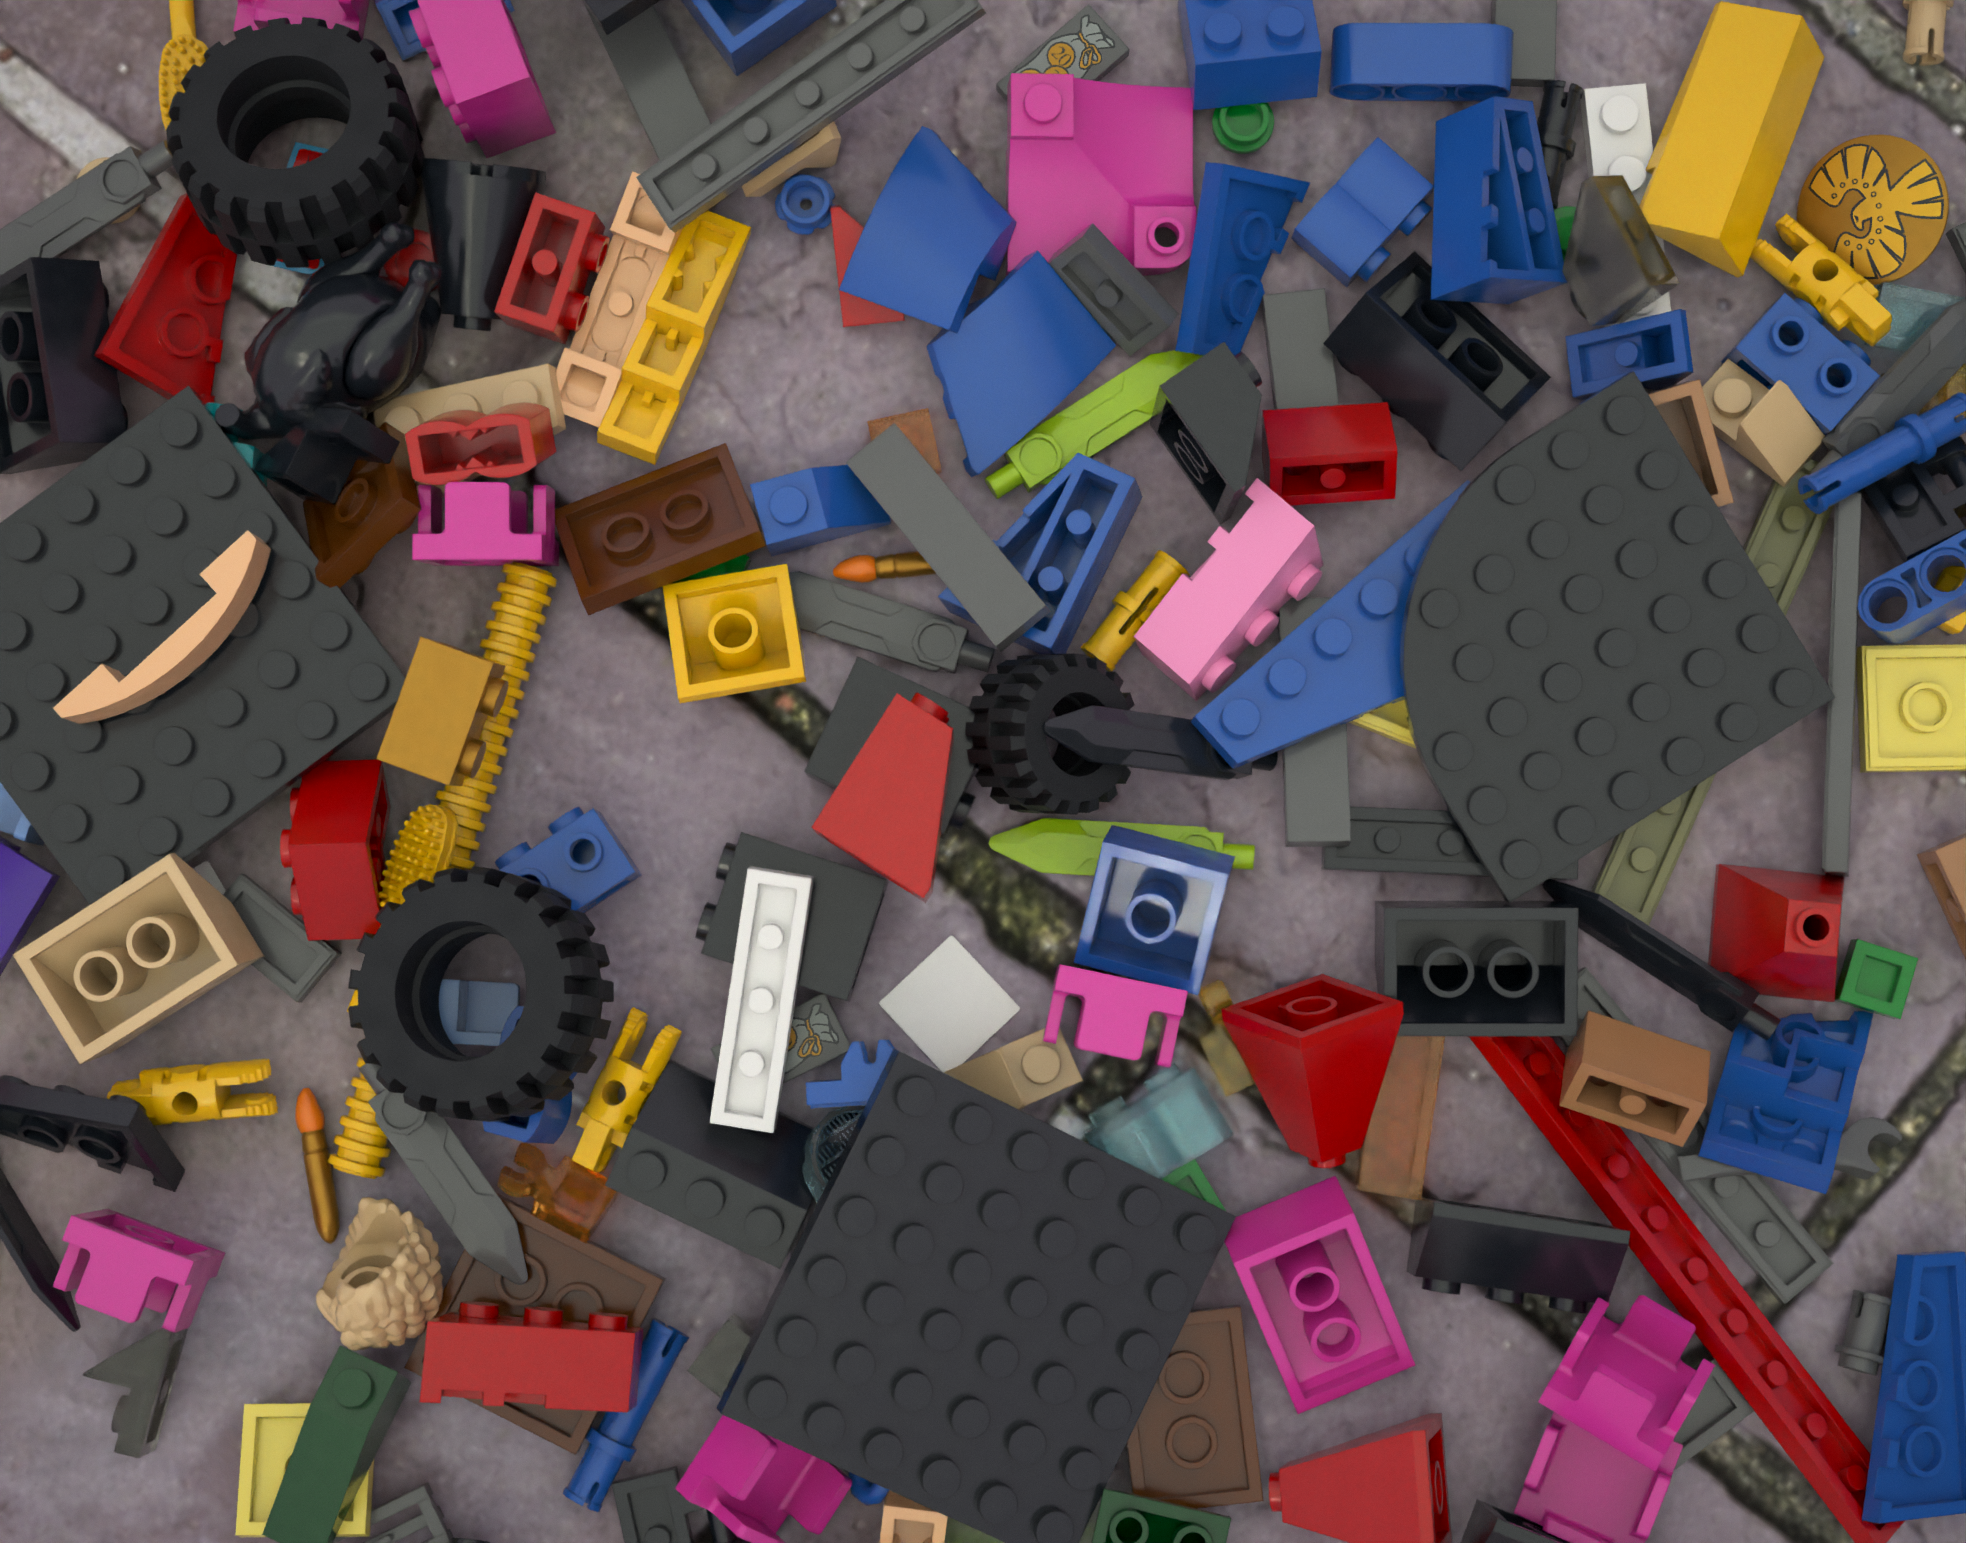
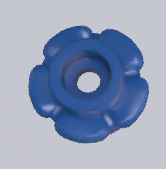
(802, 188)

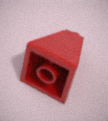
(1777, 930)
(1317, 1060)
(1371, 1487)

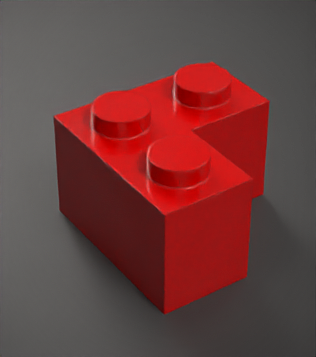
(338, 848)

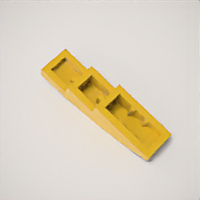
(673, 336)

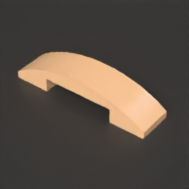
(616, 308)
(235, 580)

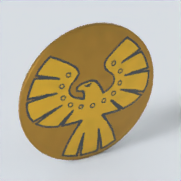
(1876, 205)

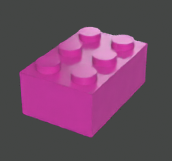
(482, 72)

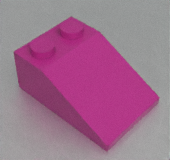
(1317, 1295)

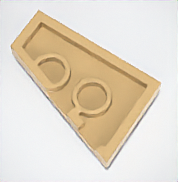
(483, 395)

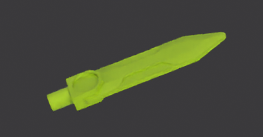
(1088, 424)
(1075, 845)

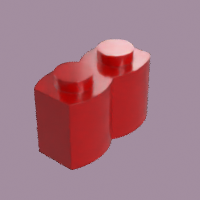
(470, 442)

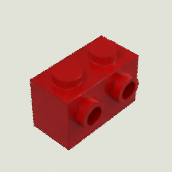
(552, 269)
(1330, 453)

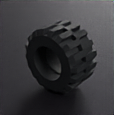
(1014, 747)

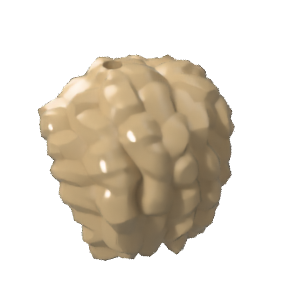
(383, 1278)

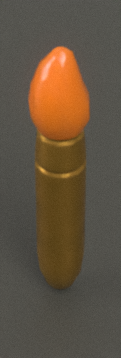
(868, 568)
(324, 1205)

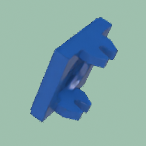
(857, 1075)

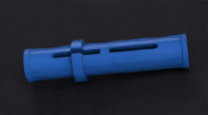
(1910, 441)
(614, 1436)

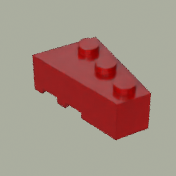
(532, 1359)

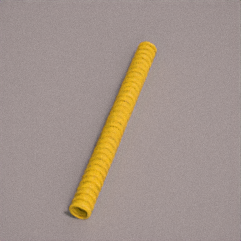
(510, 645)

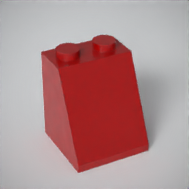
(895, 796)

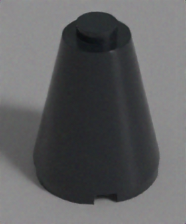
(474, 231)

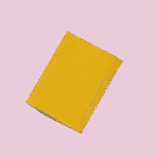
(734, 633)

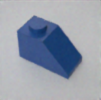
(814, 508)

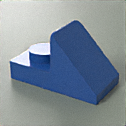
(1650, 346)

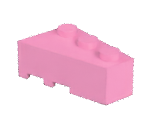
(1233, 594)

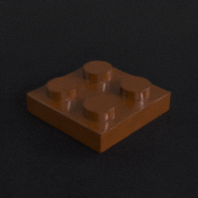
(367, 514)

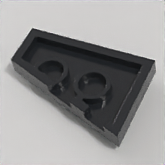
(101, 1128)

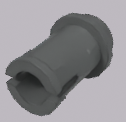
(1865, 1333)

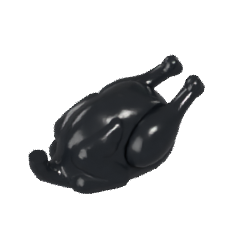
(343, 344)

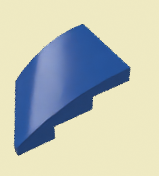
(929, 237)
(1015, 359)
(1787, 1098)

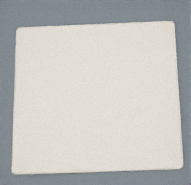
(949, 1005)

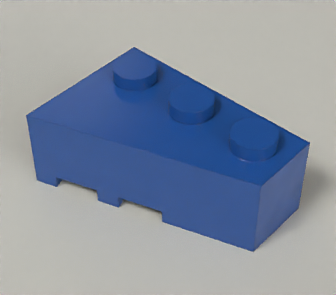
(1492, 207)
(1066, 546)

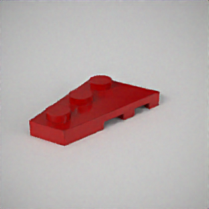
(174, 310)

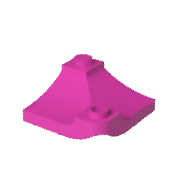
(1099, 158)

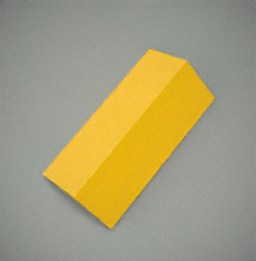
(1731, 133)

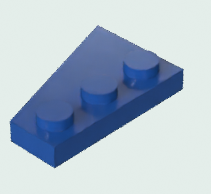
(1232, 243)

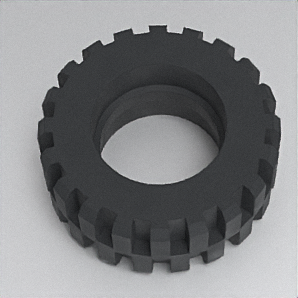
(274, 80)
(404, 978)

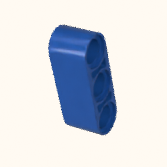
(1421, 61)
(1916, 583)

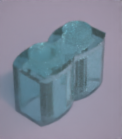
(1162, 1126)

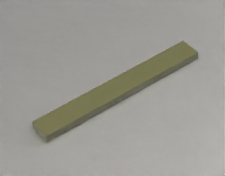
(1648, 851)

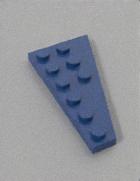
(1330, 665)

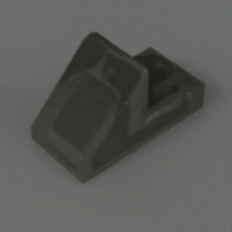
(150, 1372)

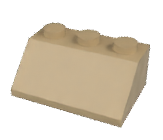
(136, 957)

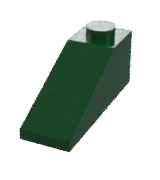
(335, 1448)

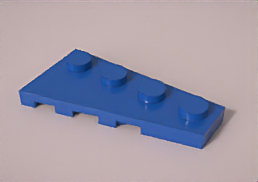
(1921, 1403)

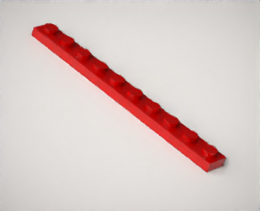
(1694, 1281)

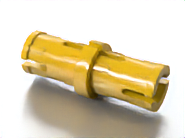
(1107, 641)

